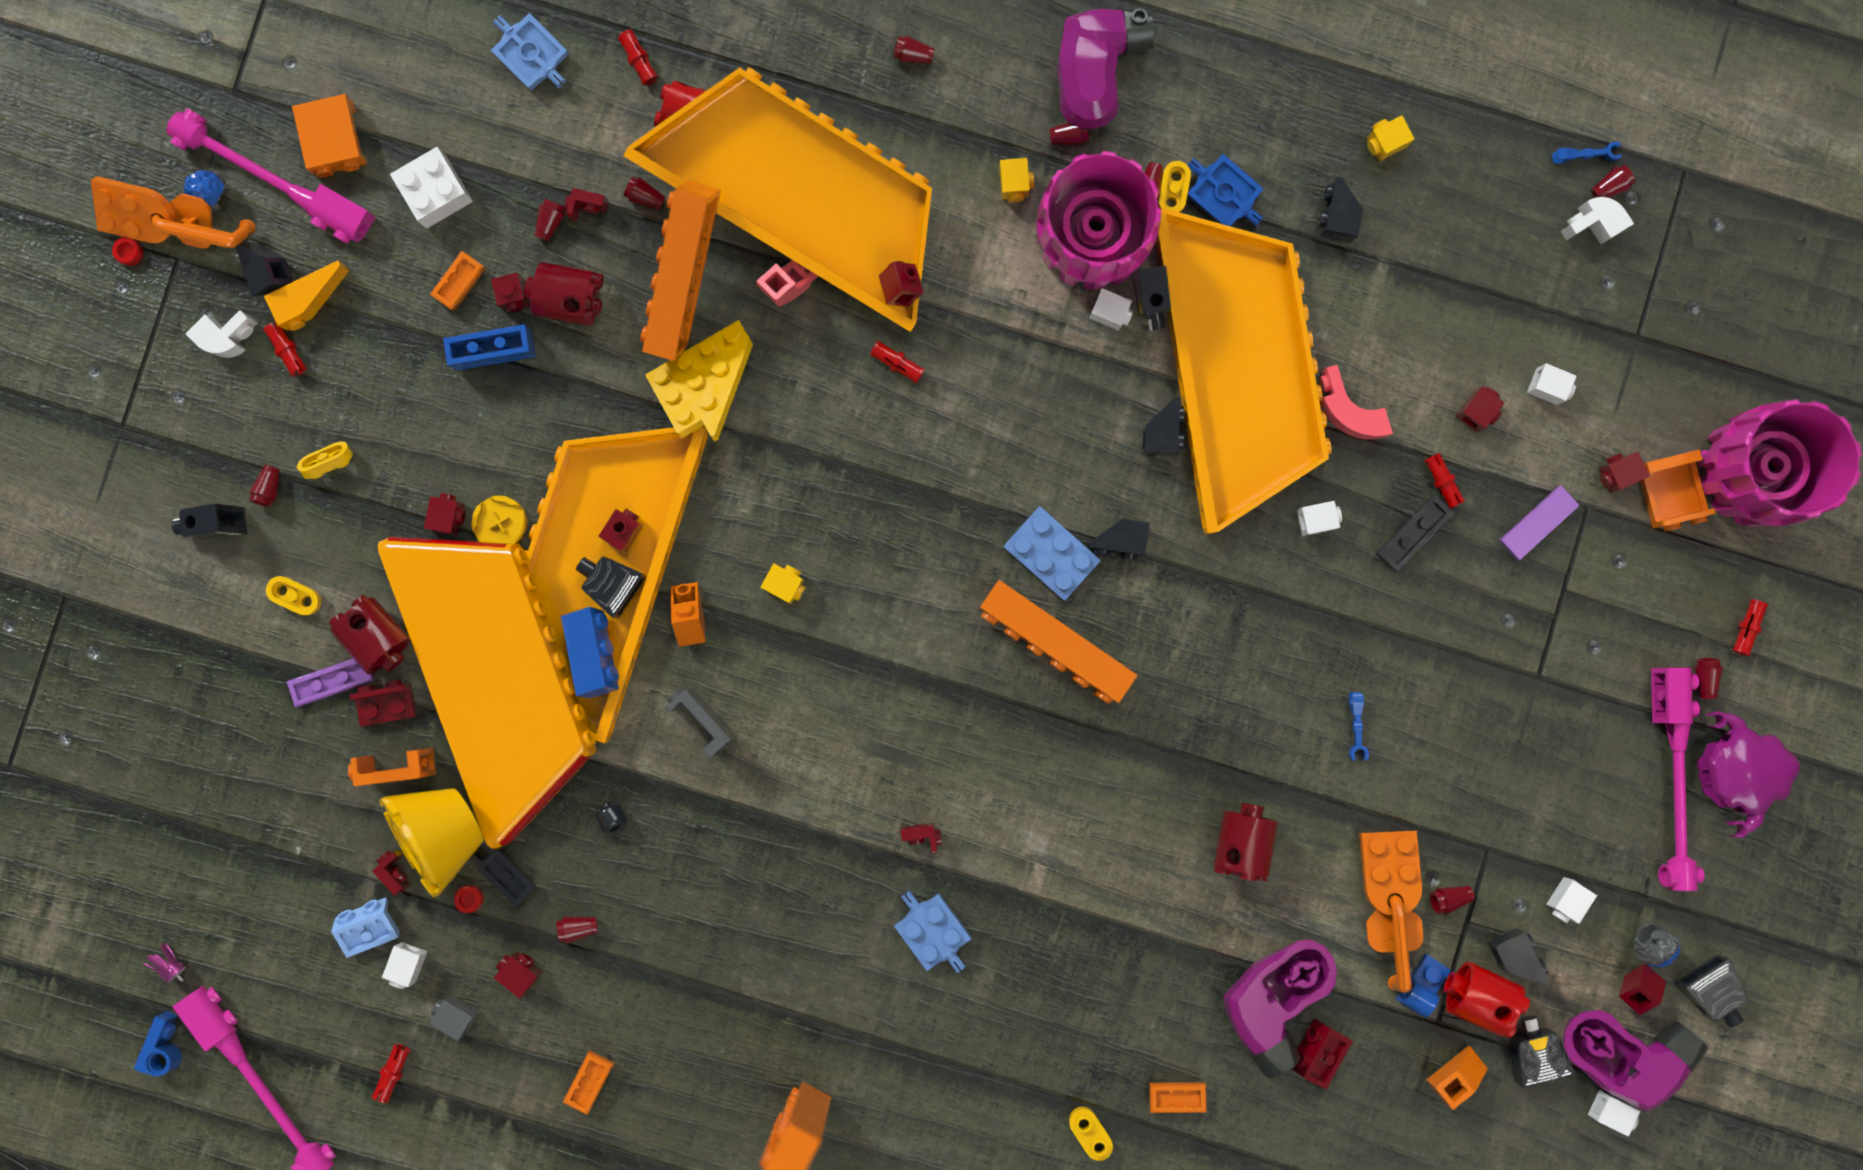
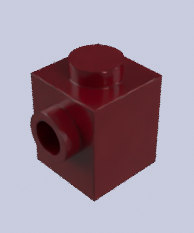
(901, 284)
(510, 292)
(1481, 409)
(1622, 471)
(445, 514)
(621, 529)
(517, 973)
(1642, 989)

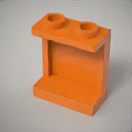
(328, 135)
(1675, 491)
(420, 764)

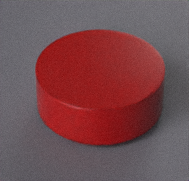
(127, 251)
(468, 899)

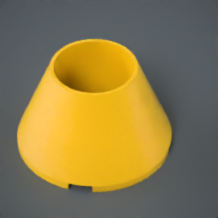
(433, 833)

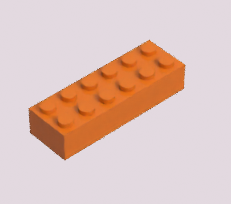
(680, 269)
(1058, 642)
(797, 1130)

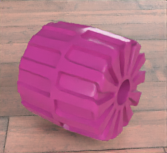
(1102, 191)
(1780, 464)

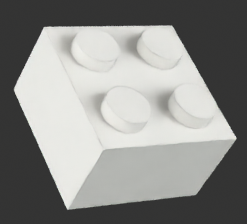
(431, 187)

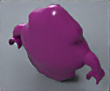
(1746, 771)

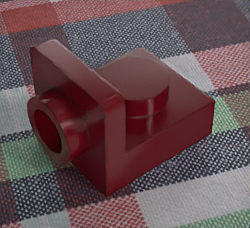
(587, 200)
(916, 834)
(391, 876)

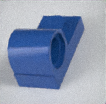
(1425, 983)
(156, 1045)

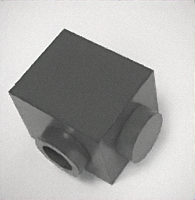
(453, 1017)

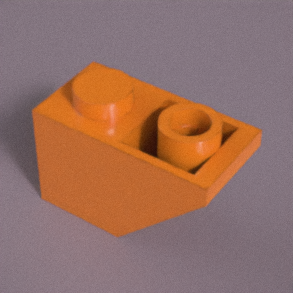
(687, 614)
(1458, 1078)

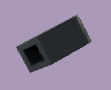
(1342, 212)
(263, 268)
(1162, 433)
(1125, 538)
(1516, 955)

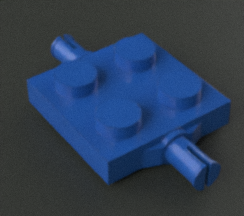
(1224, 192)

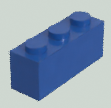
(489, 347)
(590, 652)

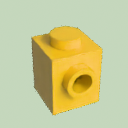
(1389, 138)
(1015, 179)
(784, 583)

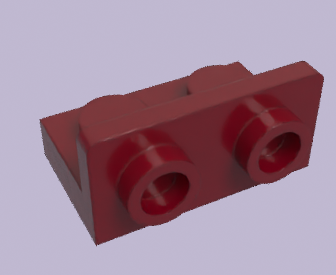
(384, 704)
(1321, 1053)

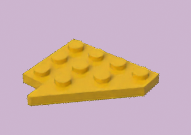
(703, 381)

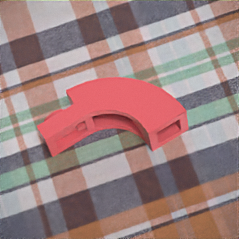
(785, 283)
(1348, 416)

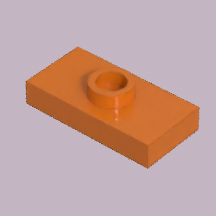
(458, 281)
(588, 1082)
(1177, 1097)

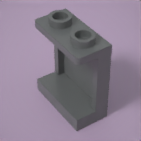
(705, 715)

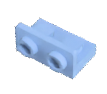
(364, 927)

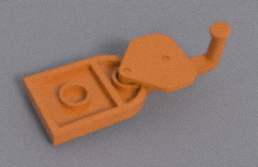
(150, 217)
(1390, 868)

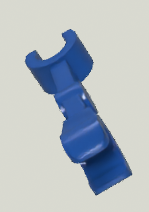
(1567, 154)
(1356, 703)

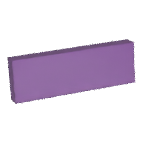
(1539, 523)
(327, 682)

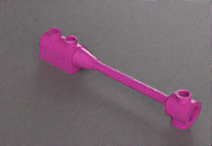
(324, 205)
(1675, 708)
(216, 1029)

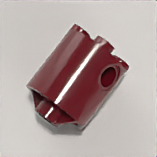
(564, 293)
(377, 643)
(1246, 843)

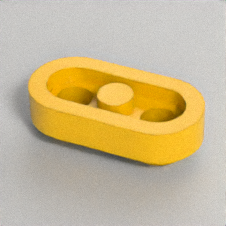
(1173, 189)
(324, 460)
(295, 595)
(1091, 1134)

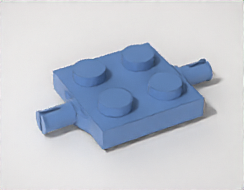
(530, 52)
(933, 931)

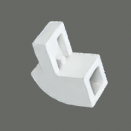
(1603, 217)
(220, 339)

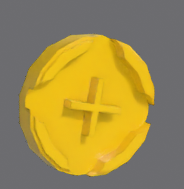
(499, 520)

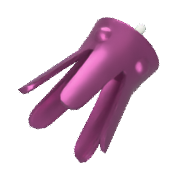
(166, 971)

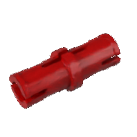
(637, 57)
(285, 349)
(897, 362)
(1444, 480)
(1750, 627)
(391, 1073)

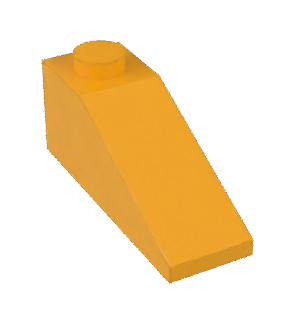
(304, 297)

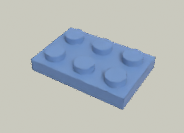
(1051, 553)

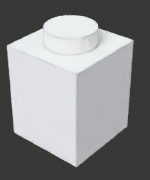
(1111, 310)
(1552, 384)
(1319, 518)
(1570, 901)
(404, 965)
(1614, 1113)

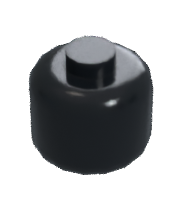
(611, 818)

